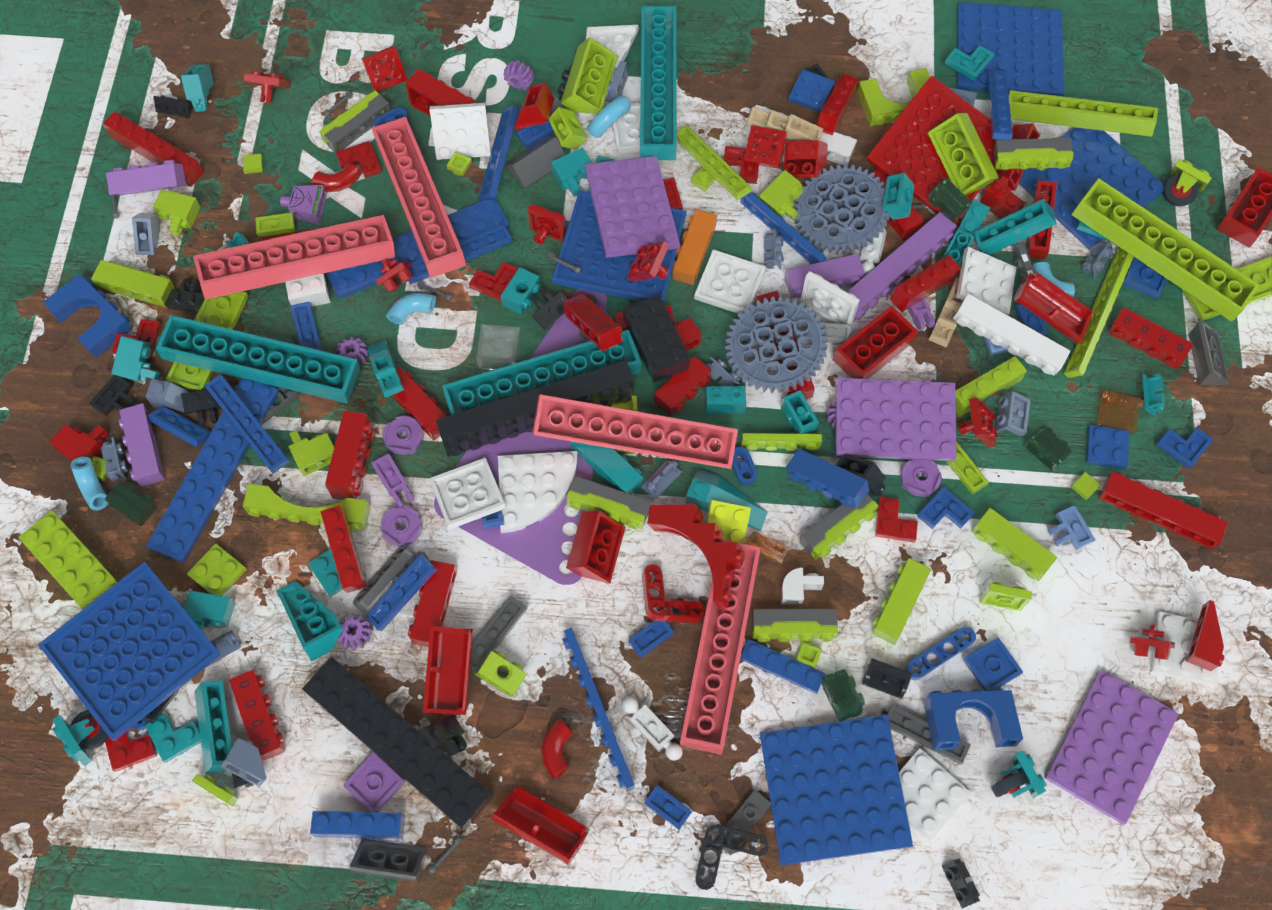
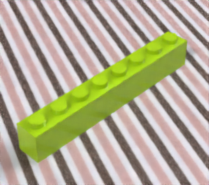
(1083, 113)

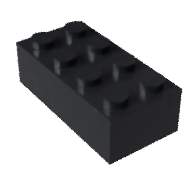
(656, 338)

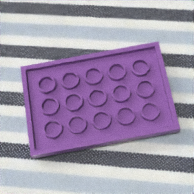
(631, 205)
(895, 419)
(1112, 746)

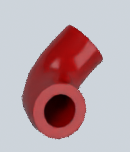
(339, 180)
(553, 749)

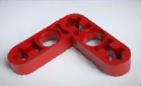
(660, 603)

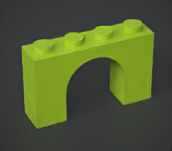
(880, 109)

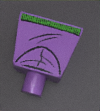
(306, 203)

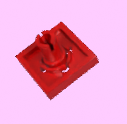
(373, 63)
(268, 82)
(770, 156)
(546, 224)
(649, 262)
(981, 423)

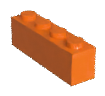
(694, 247)

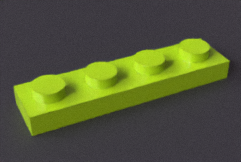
(772, 442)

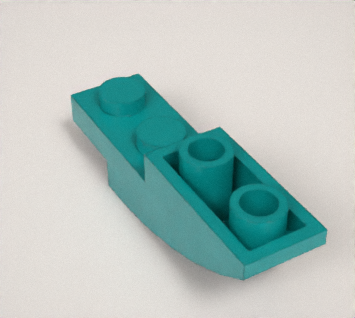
(965, 233)
(384, 368)

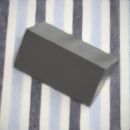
(534, 161)
(1208, 355)
(389, 860)

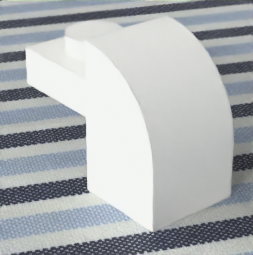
(795, 583)

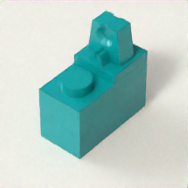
(196, 84)
(570, 170)
(131, 360)
(209, 609)

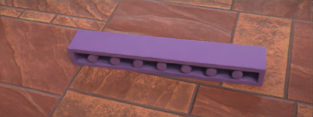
(902, 262)

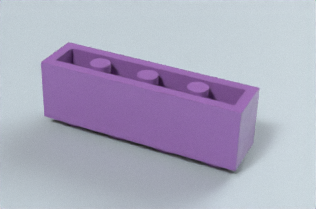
(145, 179)
(839, 271)
(141, 445)

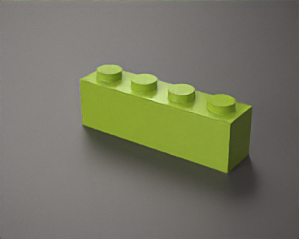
(132, 282)
(1014, 545)
(901, 601)

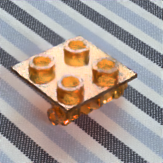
(1119, 411)

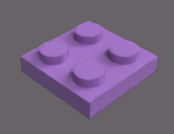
(374, 783)

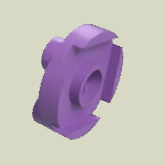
(397, 427)
(913, 484)
(400, 515)

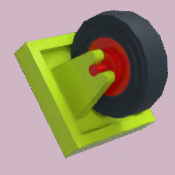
(1185, 183)

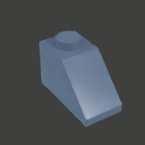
(145, 233)
(165, 394)
(245, 762)

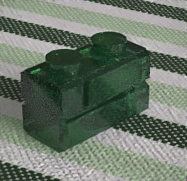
(949, 199)
(1048, 448)
(131, 503)
(843, 695)

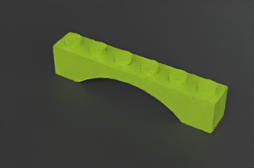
(263, 501)

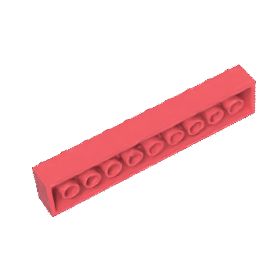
(418, 197)
(294, 256)
(634, 431)
(719, 661)

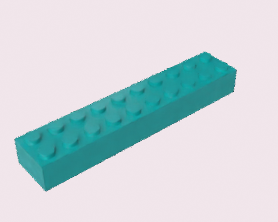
(658, 83)
(258, 359)
(538, 373)

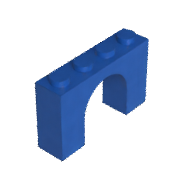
(80, 294)
(995, 705)

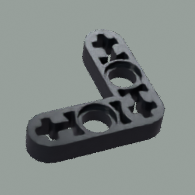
(717, 846)

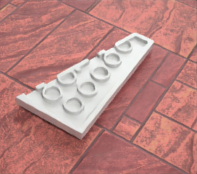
(616, 39)

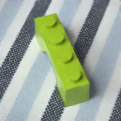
(999, 378)

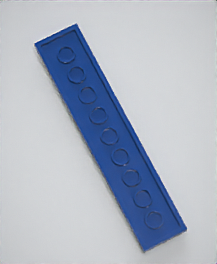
(465, 223)
(208, 477)

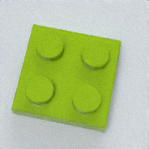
(216, 571)
(1006, 597)

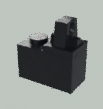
(866, 470)

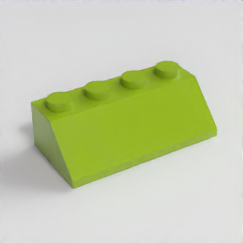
(589, 78)
(963, 154)

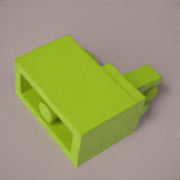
(781, 194)
(178, 209)
(311, 454)

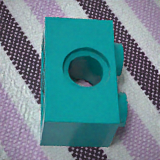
(898, 196)
(522, 281)
(725, 400)
(799, 414)

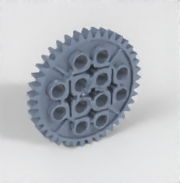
(835, 183)
(794, 317)

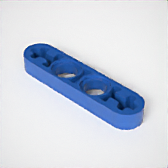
(941, 654)

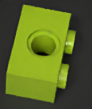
(567, 128)
(488, 672)

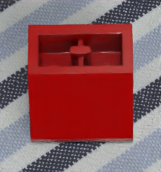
(535, 107)
(805, 158)

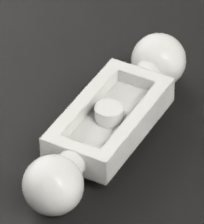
(873, 252)
(652, 728)

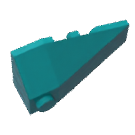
(710, 486)
(312, 621)

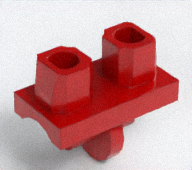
(401, 271)
(1141, 645)

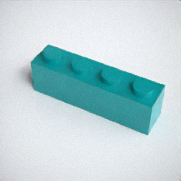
(1015, 227)
(610, 466)
(213, 724)

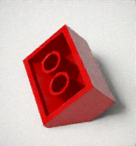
(596, 546)

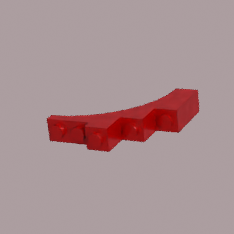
(722, 557)

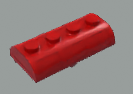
(1054, 306)
(447, 671)
(541, 824)

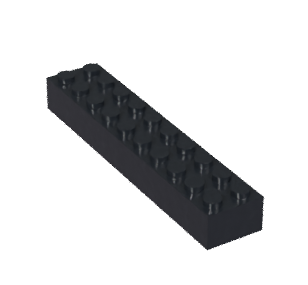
(516, 413)
(398, 743)

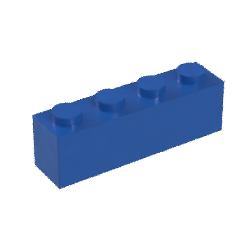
(827, 478)
(357, 825)

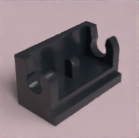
(887, 678)

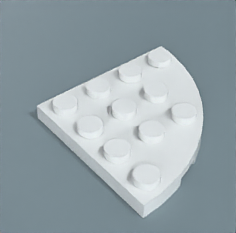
(533, 486)

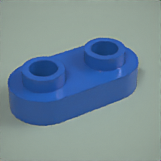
(392, 115)
(744, 467)

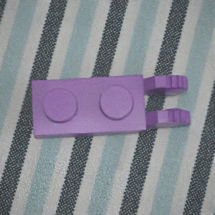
(920, 309)
(391, 478)

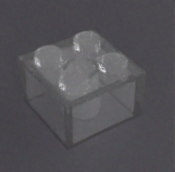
(498, 346)

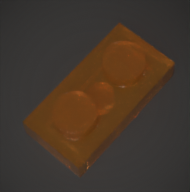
(768, 547)

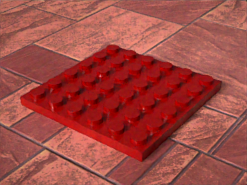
(909, 147)

